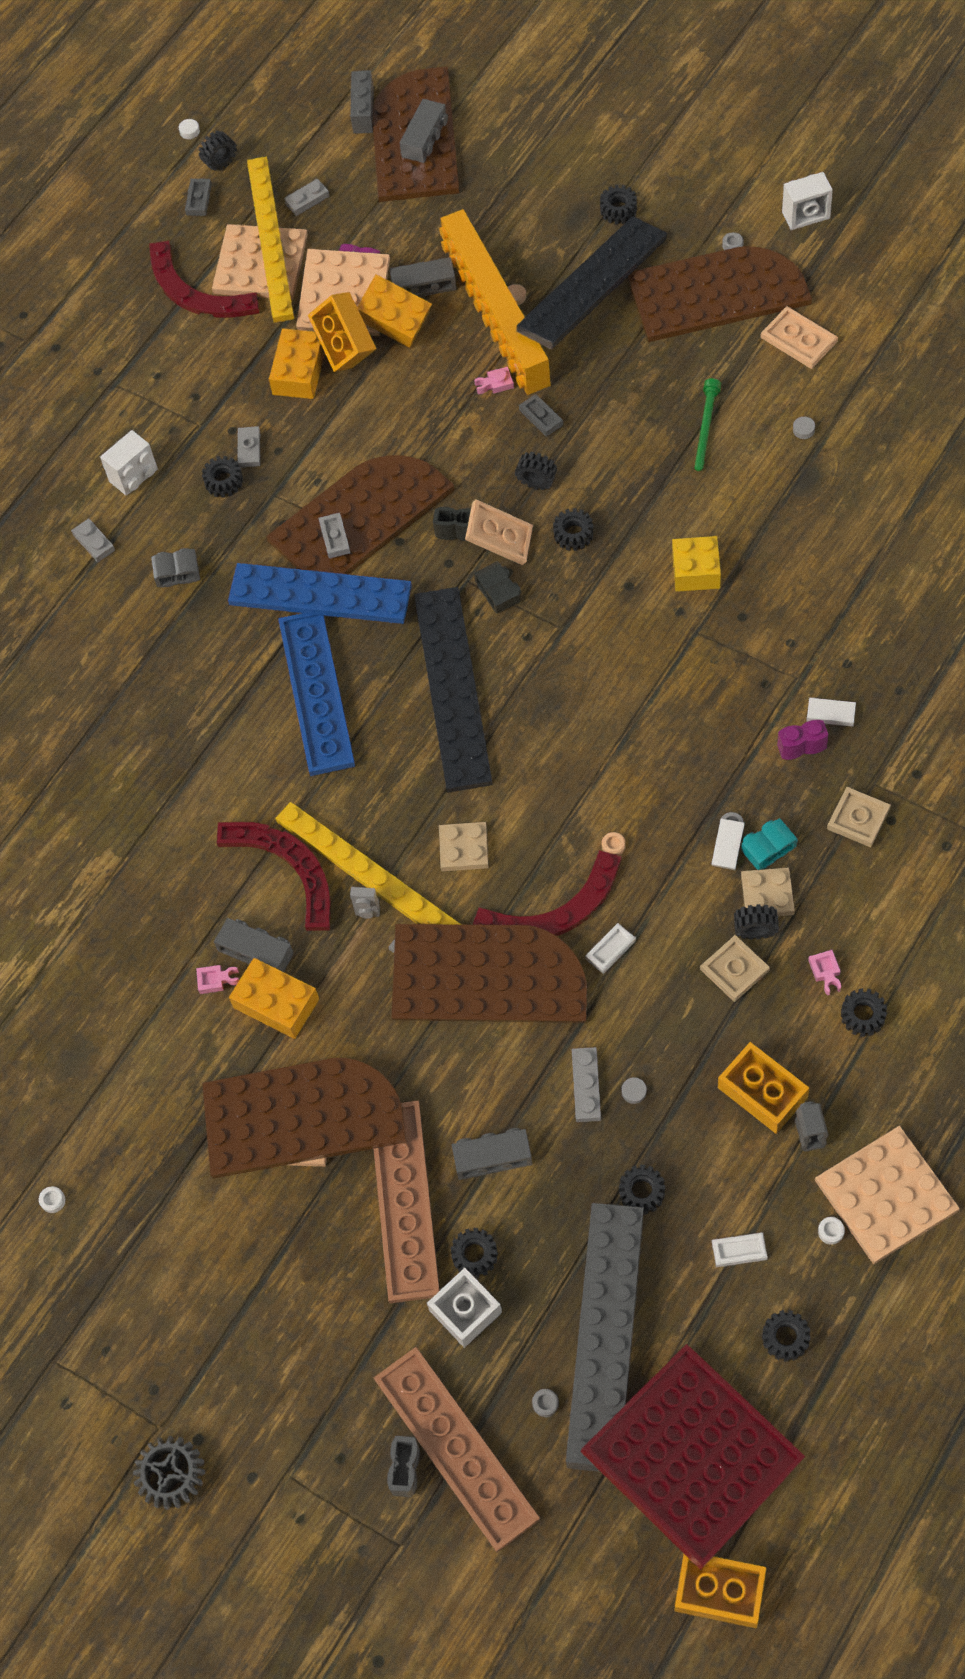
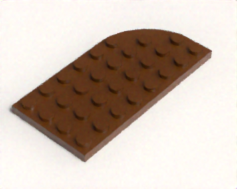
(391, 115)
(715, 290)
(375, 506)
(485, 975)
(299, 1115)

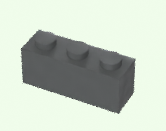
(362, 101)
(423, 130)
(425, 277)
(247, 943)
(491, 1153)

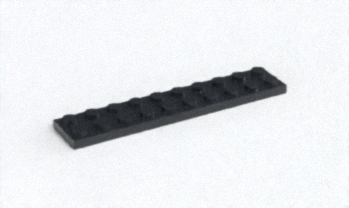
(591, 282)
(453, 690)

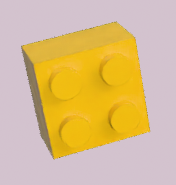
(696, 563)

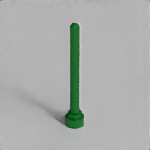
(712, 389)

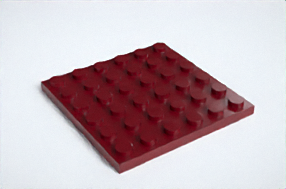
(693, 1455)

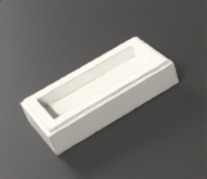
(831, 711)
(728, 844)
(610, 948)
(739, 1249)

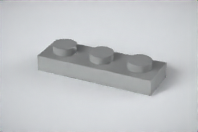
(586, 1084)

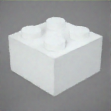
(807, 200)
(129, 462)
(464, 1307)

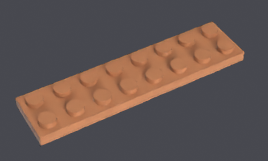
(406, 1214)
(457, 1449)

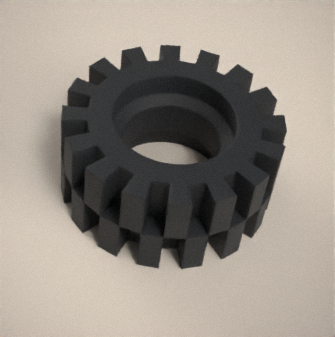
(217, 150)
(618, 195)
(222, 466)
(536, 471)
(569, 519)
(756, 922)
(863, 998)
(647, 1175)
(479, 1238)
(786, 1351)

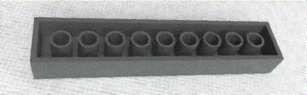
(604, 1325)

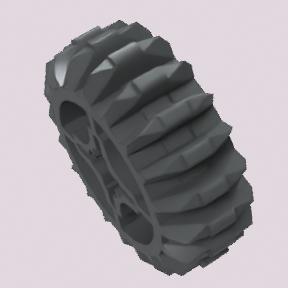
(166, 1482)

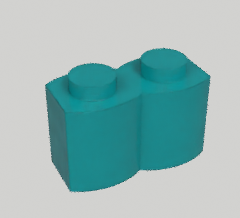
(768, 844)

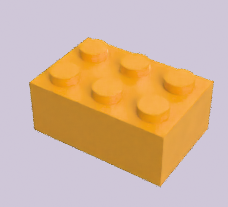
(393, 310)
(341, 331)
(296, 364)
(274, 998)
(763, 1087)
(721, 1591)

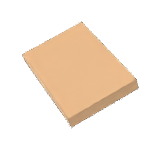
(799, 337)
(499, 532)

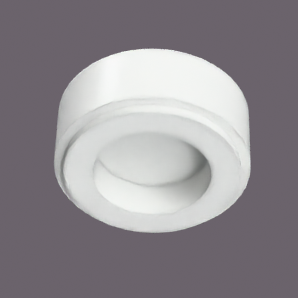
(189, 129)
(52, 1199)
(831, 1230)

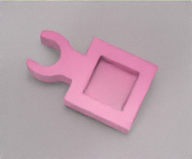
(497, 380)
(825, 968)
(212, 978)

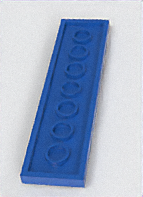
(320, 593)
(316, 693)

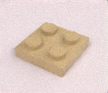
(858, 816)
(463, 846)
(768, 888)
(734, 968)

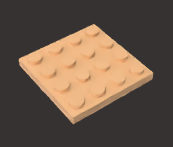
(242, 264)
(336, 273)
(886, 1194)

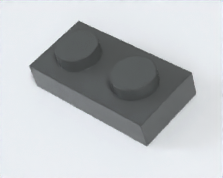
(198, 197)
(541, 415)

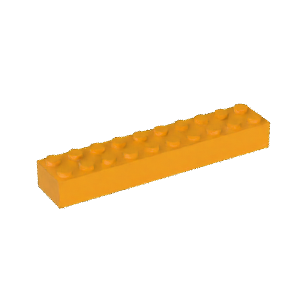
(494, 302)

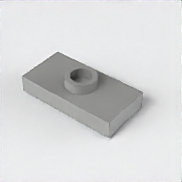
(249, 446)

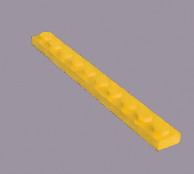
(270, 240)
(361, 867)

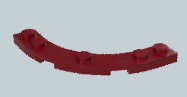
(192, 299)
(295, 854)
(574, 911)

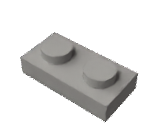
(306, 197)
(334, 535)
(93, 540)
(365, 902)

